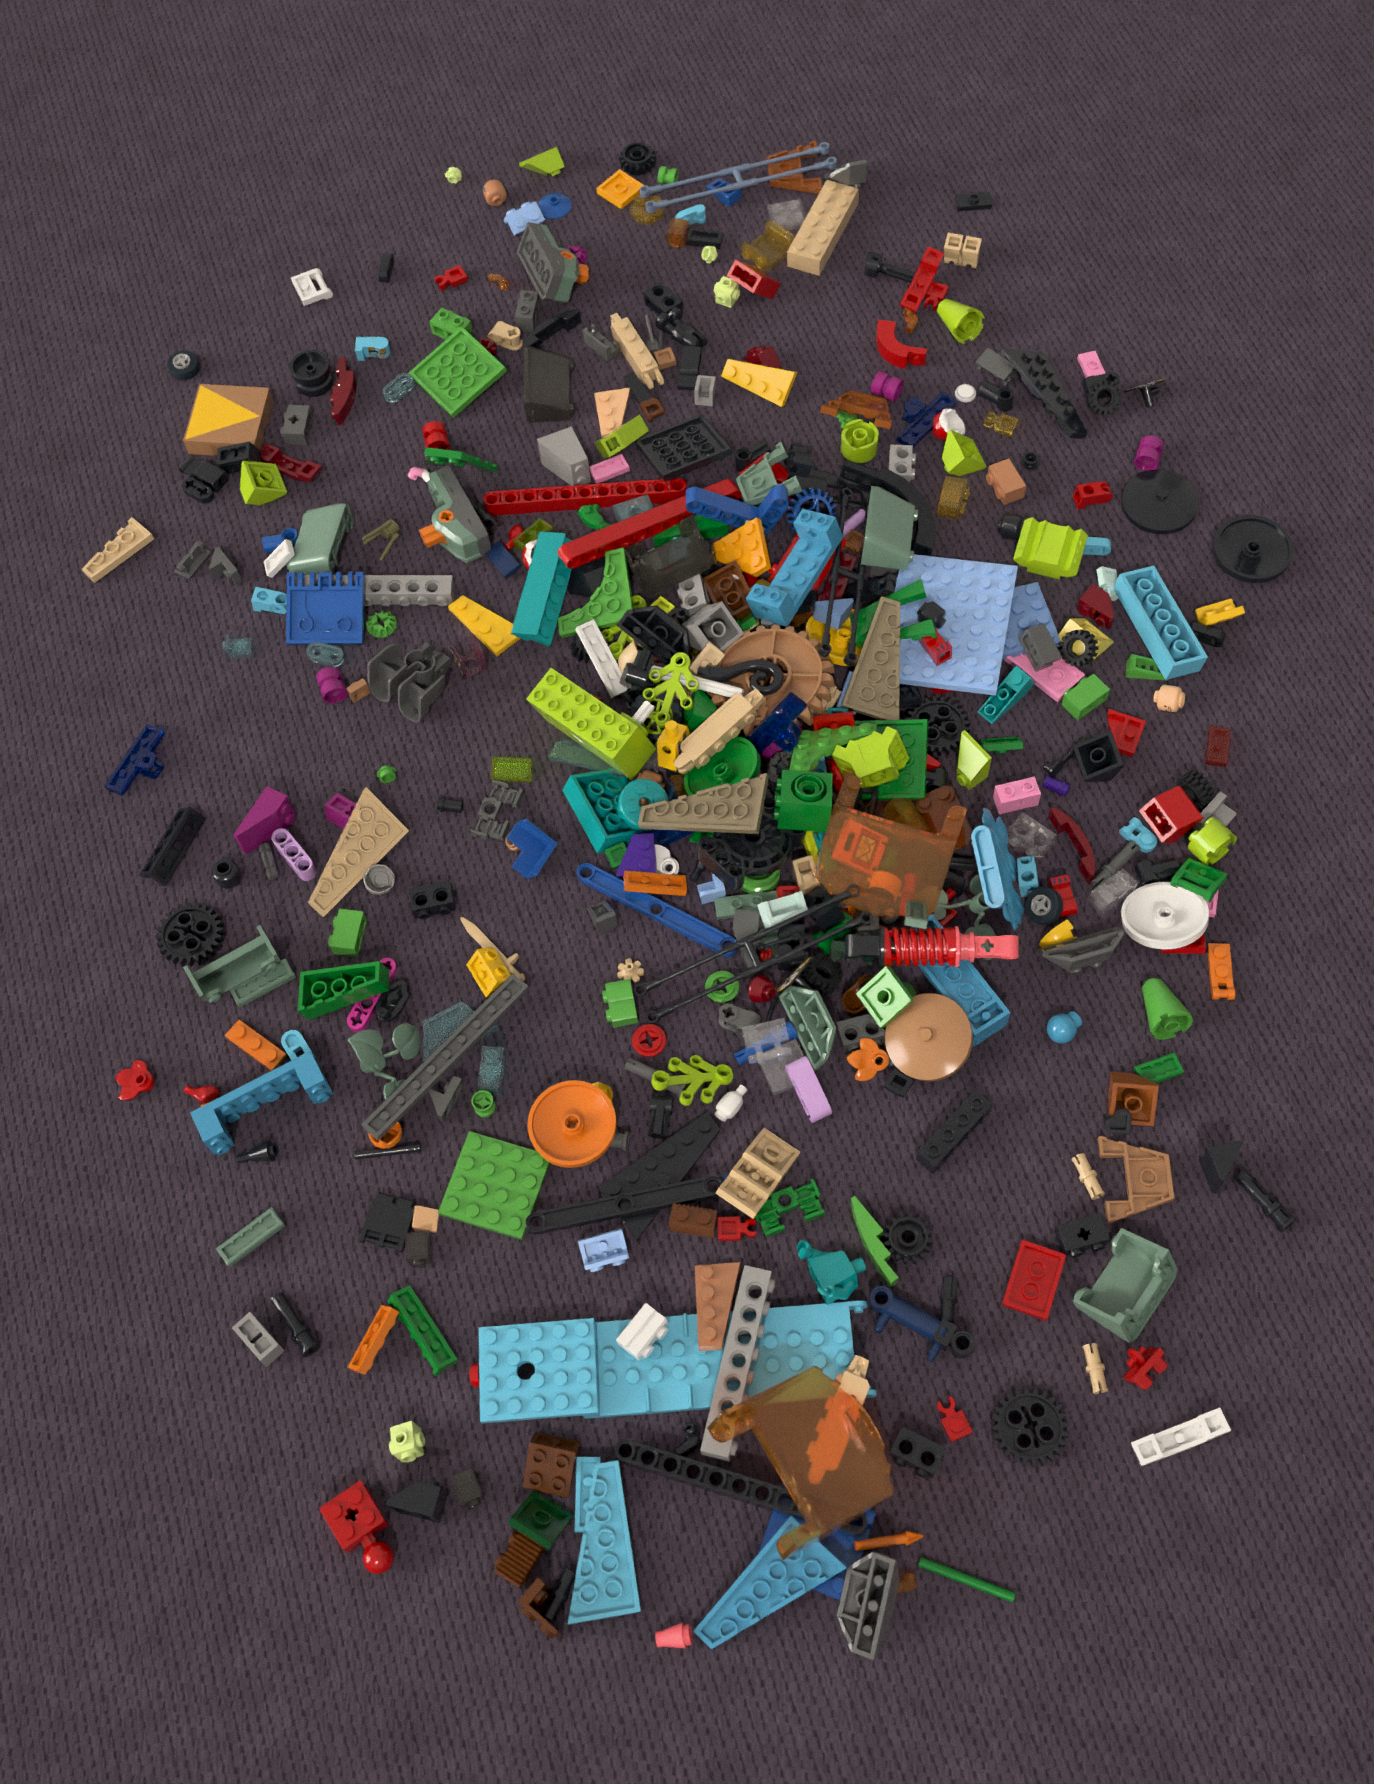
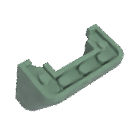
(888, 530)
(320, 539)
(1129, 1286)

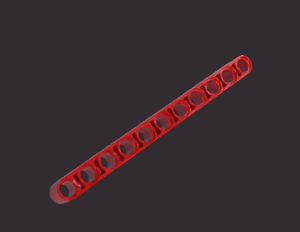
(576, 496)
(635, 528)

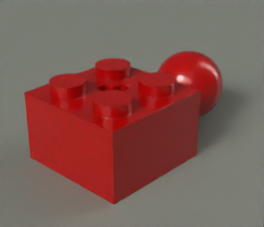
(370, 1520)

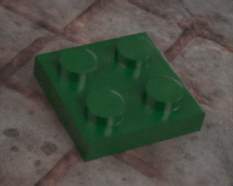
(540, 1519)

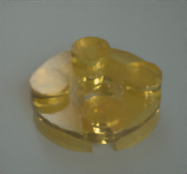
(638, 211)

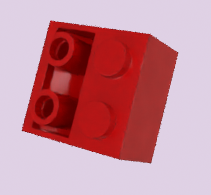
(1171, 814)

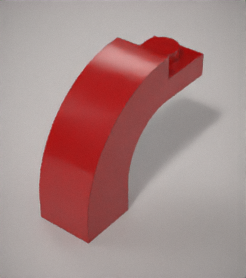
(893, 350)

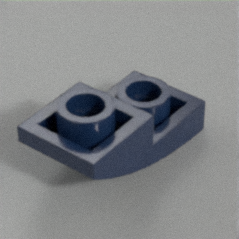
(502, 560)

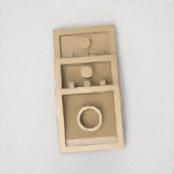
(758, 1173)

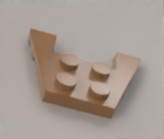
(1146, 1178)

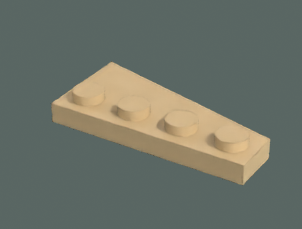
(117, 551)

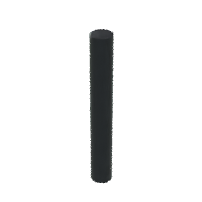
(378, 1152)

